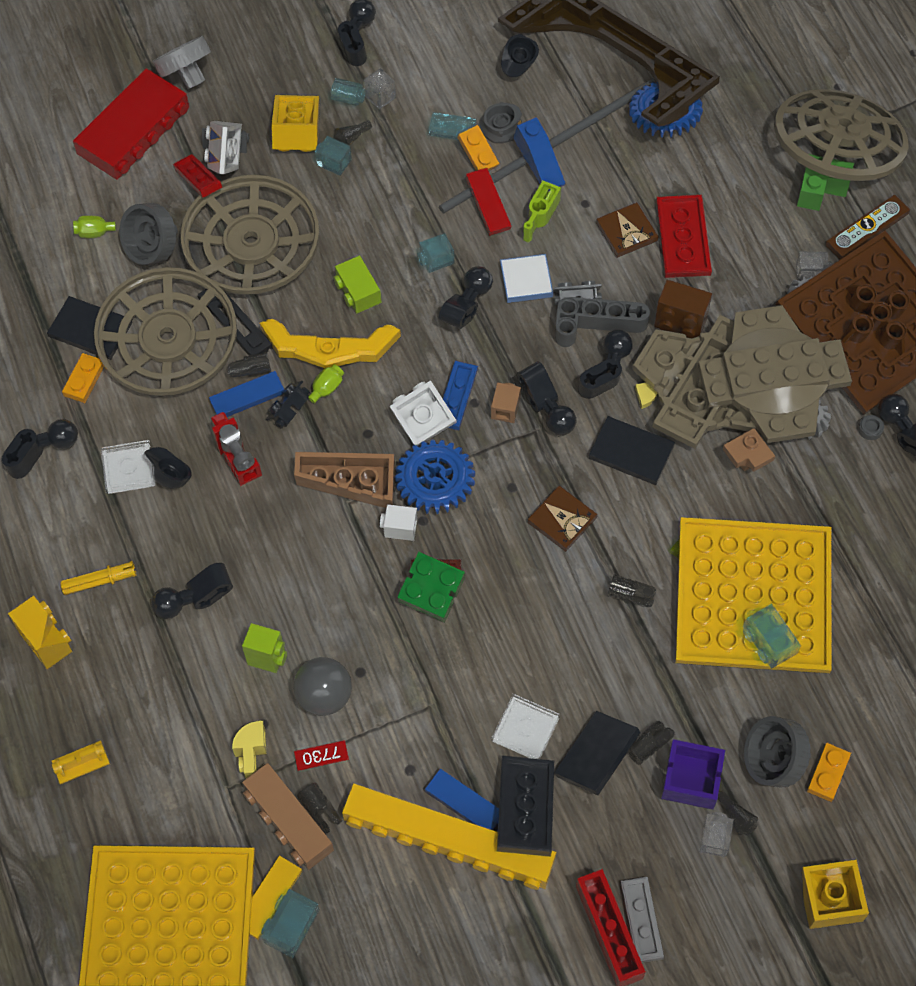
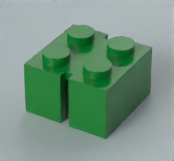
(431, 587)

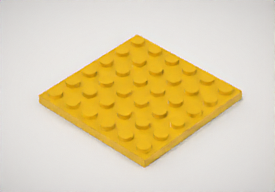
(739, 569)
(168, 916)

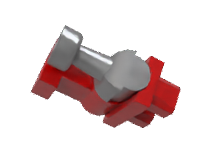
(230, 444)

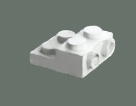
(422, 413)

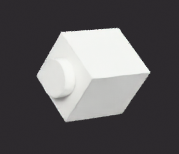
(399, 522)

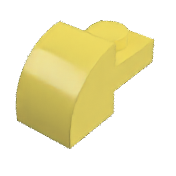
(248, 743)

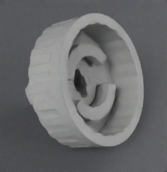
(184, 60)

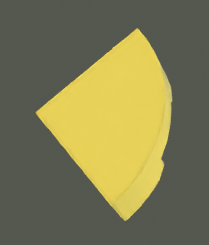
(645, 394)

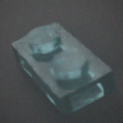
(449, 125)

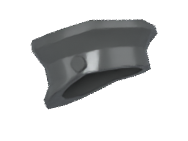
(500, 122)

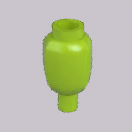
(92, 226)
(326, 382)

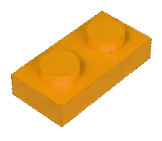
(478, 149)
(83, 378)
(829, 772)

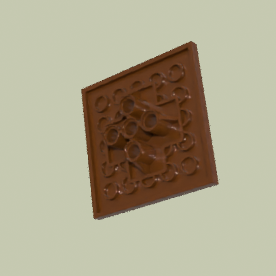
(833, 309)

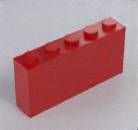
(131, 124)

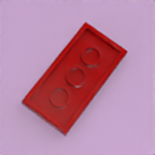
(683, 236)

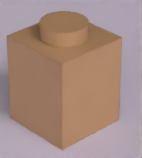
(505, 402)

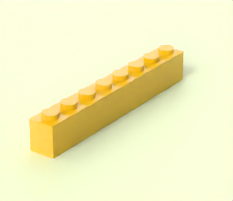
(444, 835)

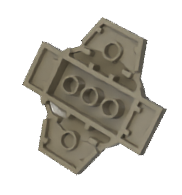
(672, 370)
(774, 373)

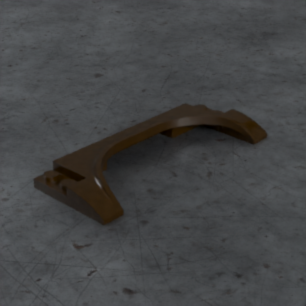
(676, 75)

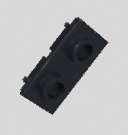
(293, 396)

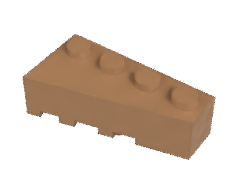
(348, 475)

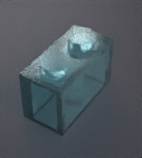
(771, 636)
(290, 923)

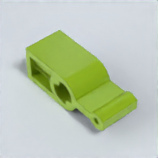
(541, 208)

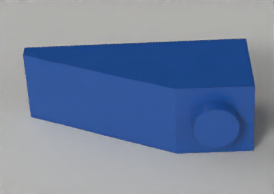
(538, 152)

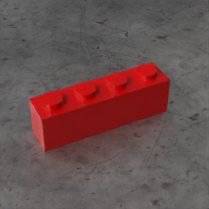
(610, 928)

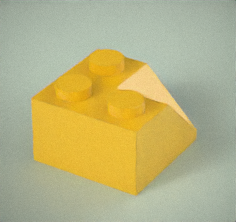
(39, 631)
(833, 894)

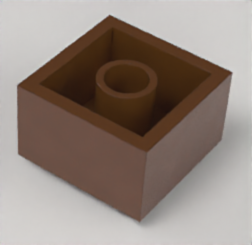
(682, 309)

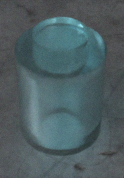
(347, 92)

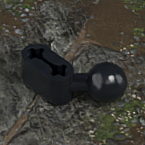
(361, 14)
(461, 309)
(617, 346)
(543, 396)
(895, 410)
(28, 446)
(202, 591)

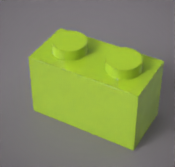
(358, 284)
(264, 648)

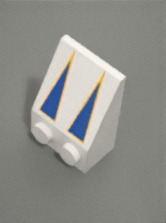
(223, 146)

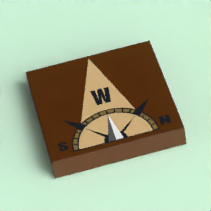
(627, 229)
(562, 518)

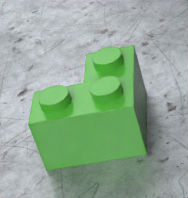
(816, 184)

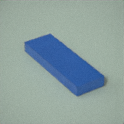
(459, 390)
(247, 394)
(463, 800)

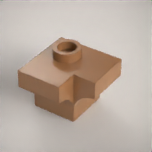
(749, 451)

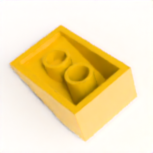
(295, 123)

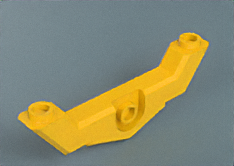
(329, 351)

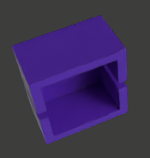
(692, 773)

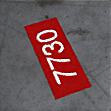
(321, 755)

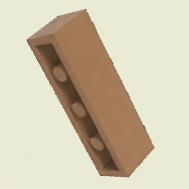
(287, 816)

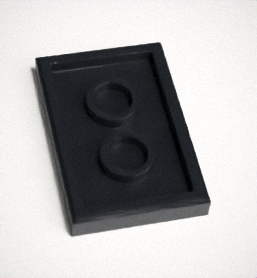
(77, 323)
(631, 450)
(597, 752)

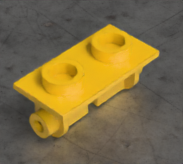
(80, 762)

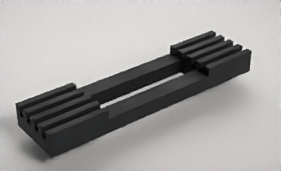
(253, 342)

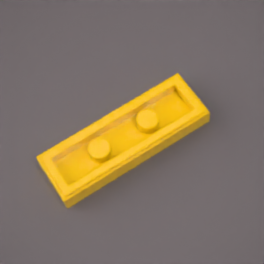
(277, 882)

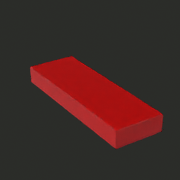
(197, 175)
(488, 201)

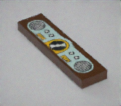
(867, 227)

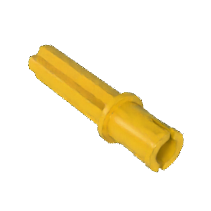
(98, 578)

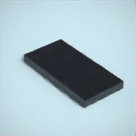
(526, 806)

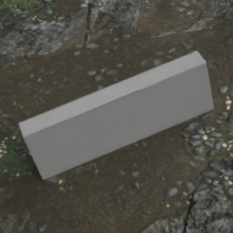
(642, 919)

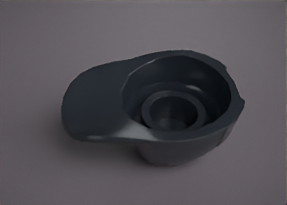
(518, 55)
(167, 468)

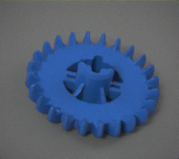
(646, 97)
(438, 488)

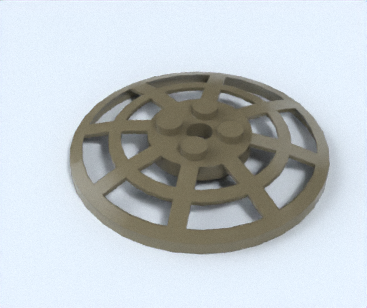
(830, 127)
(251, 225)
(164, 321)

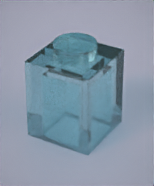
(333, 155)
(436, 253)

